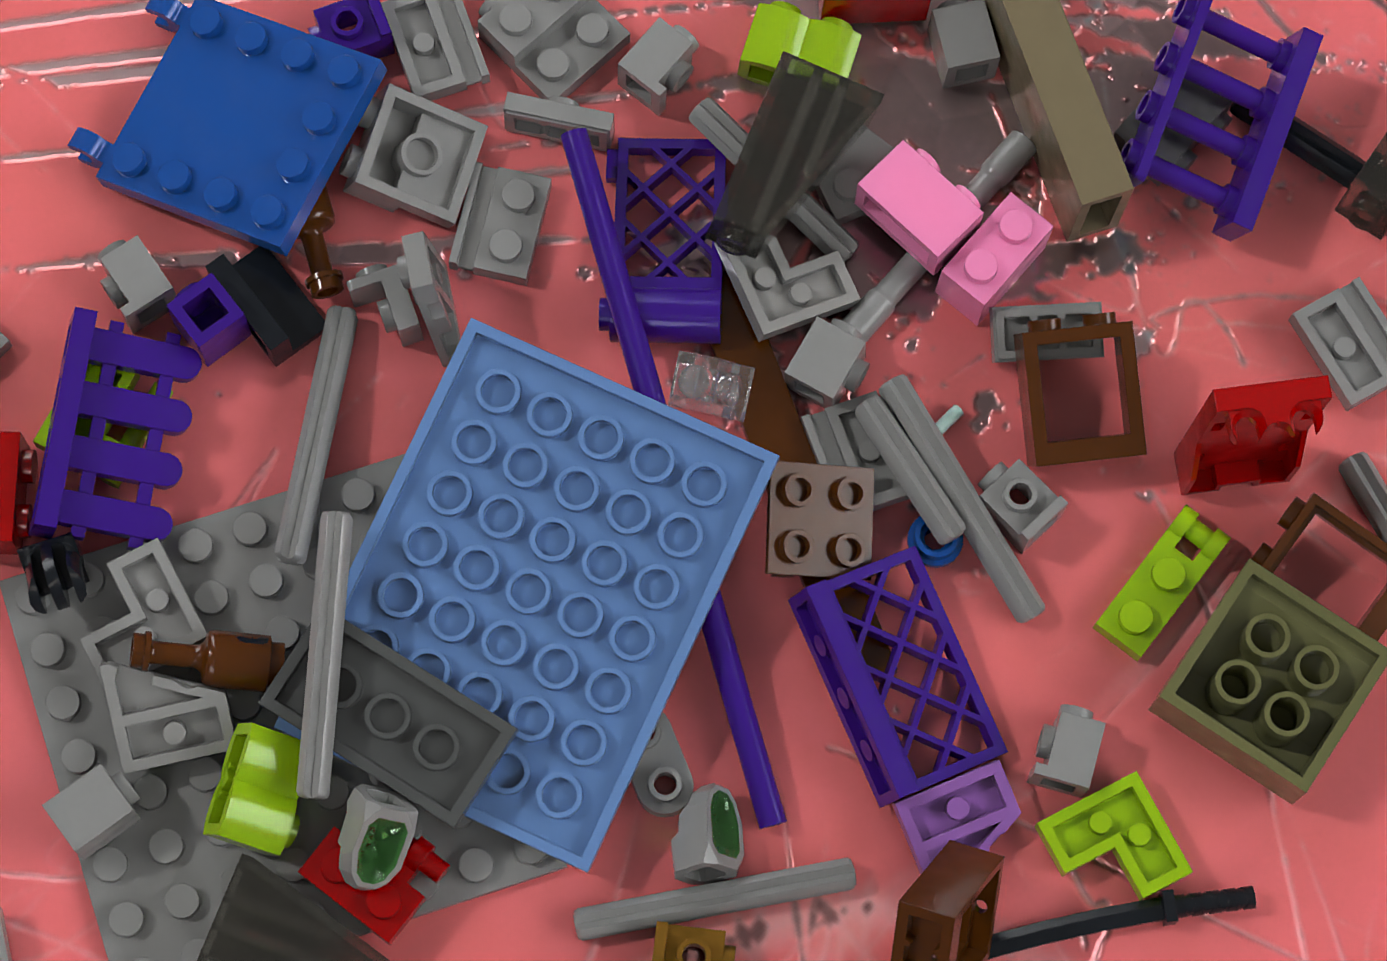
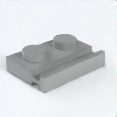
(435, 46)
(500, 223)
(1346, 341)
(841, 441)

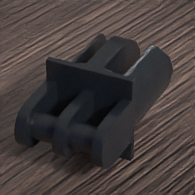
(53, 569)

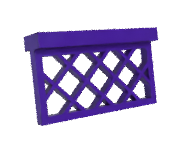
(853, 685)

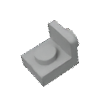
(396, 310)

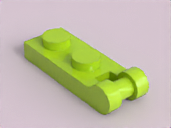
(1160, 585)

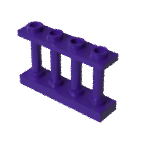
(1271, 108)

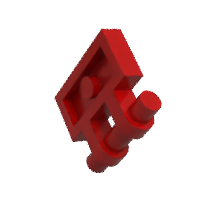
(380, 910)

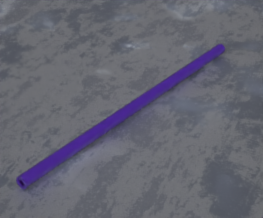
(645, 380)

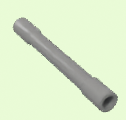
(994, 174)

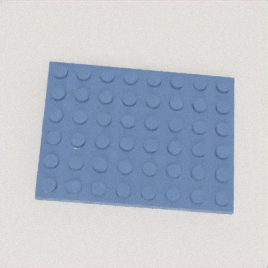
(554, 570)

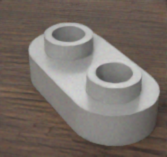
(661, 759)

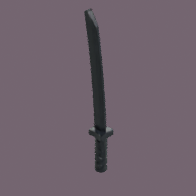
(1164, 908)

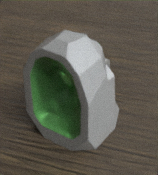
(375, 836)
(708, 837)

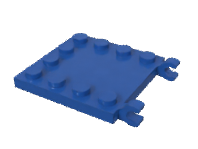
(237, 122)

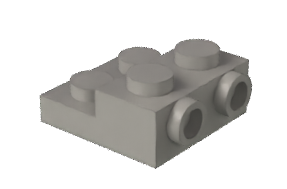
(551, 41)
(413, 156)

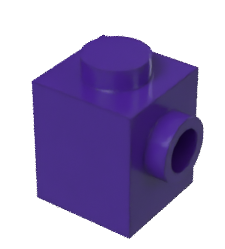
(208, 319)

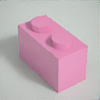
(919, 206)
(993, 258)

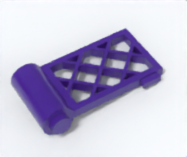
(675, 306)

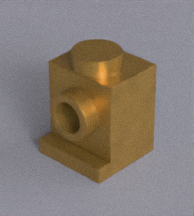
(674, 939)

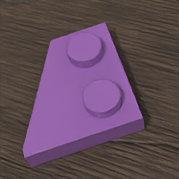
(963, 809)

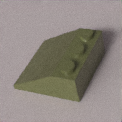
(1271, 682)

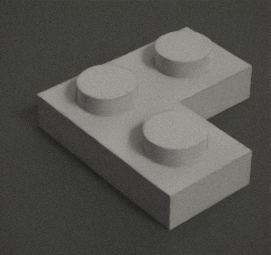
(788, 297)
(156, 605)

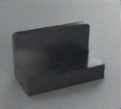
(273, 304)

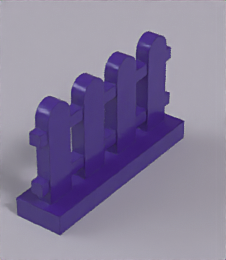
(106, 459)

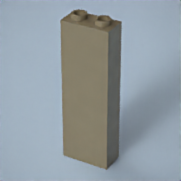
(1060, 115)

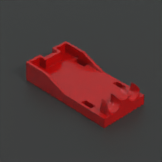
(1251, 434)

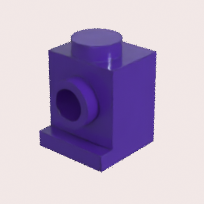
(370, 35)

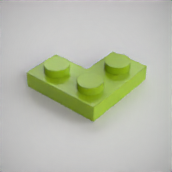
(1120, 821)

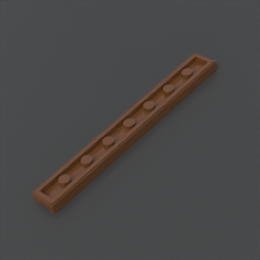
(775, 426)

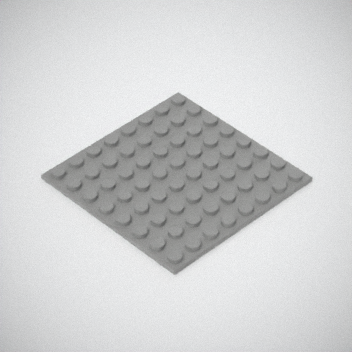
(163, 877)

